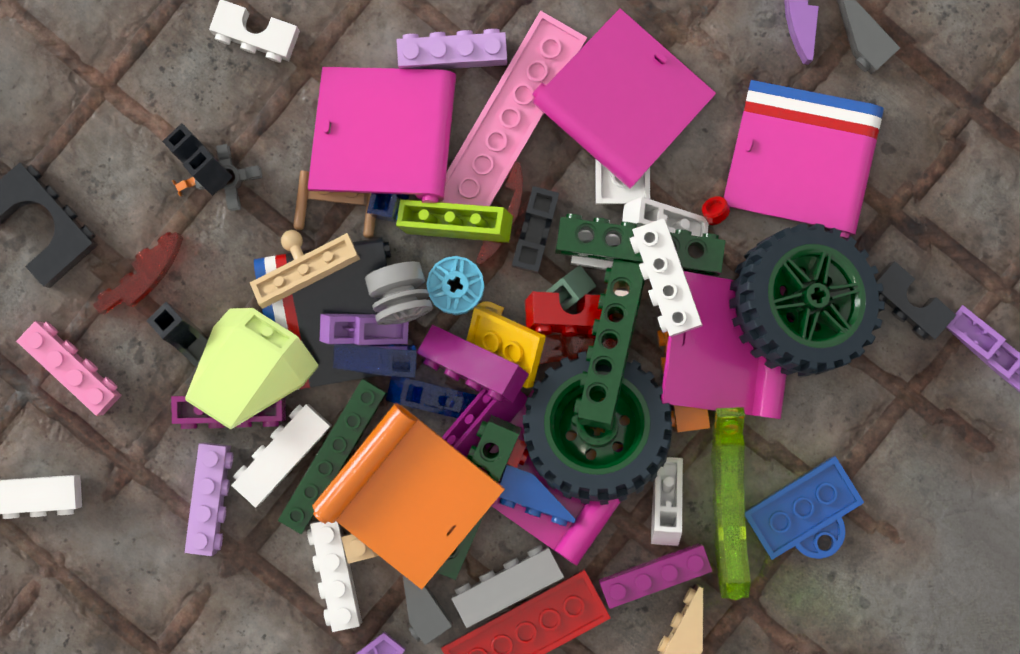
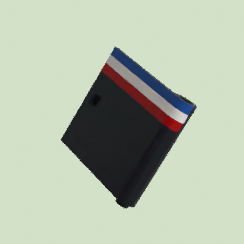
(335, 294)

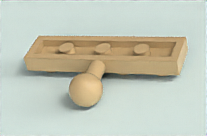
(304, 268)

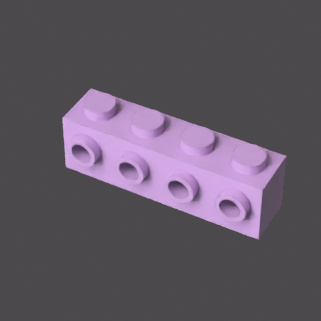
(453, 51)
(208, 499)

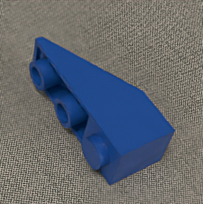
(527, 491)

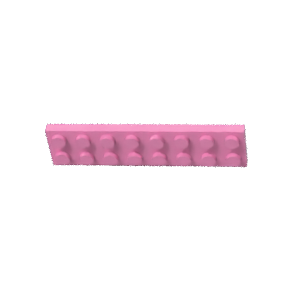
(510, 114)

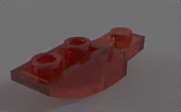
(151, 269)

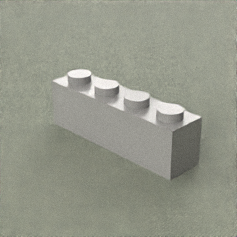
(506, 586)

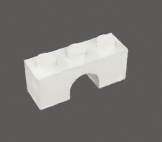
(275, 41)

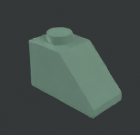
(572, 287)

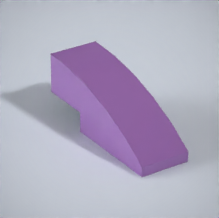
(802, 27)
(360, 330)

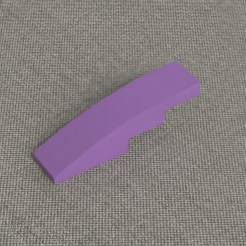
(987, 345)

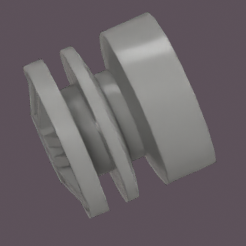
(398, 293)

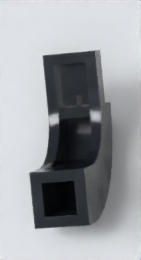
(179, 332)

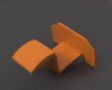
(184, 184)

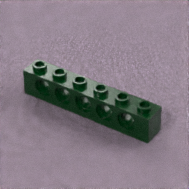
(569, 244)
(602, 413)
(504, 436)
(333, 454)

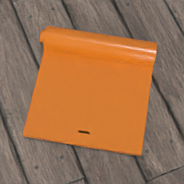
(407, 494)

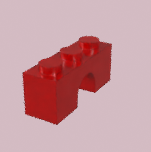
(547, 316)

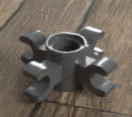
(241, 175)

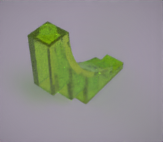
(728, 503)

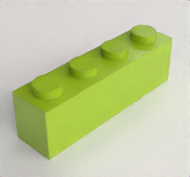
(454, 220)

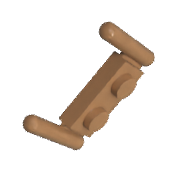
(337, 197)

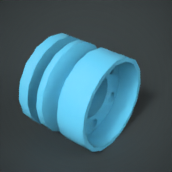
(470, 278)

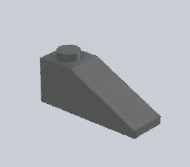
(866, 38)
(424, 613)

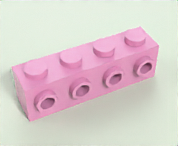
(69, 368)

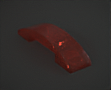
(513, 184)

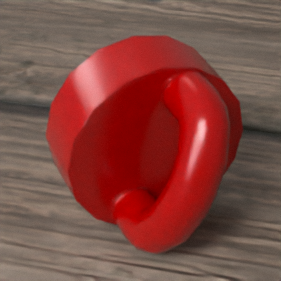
(715, 210)

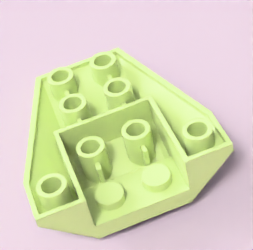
(248, 367)

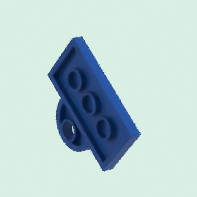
(805, 512)

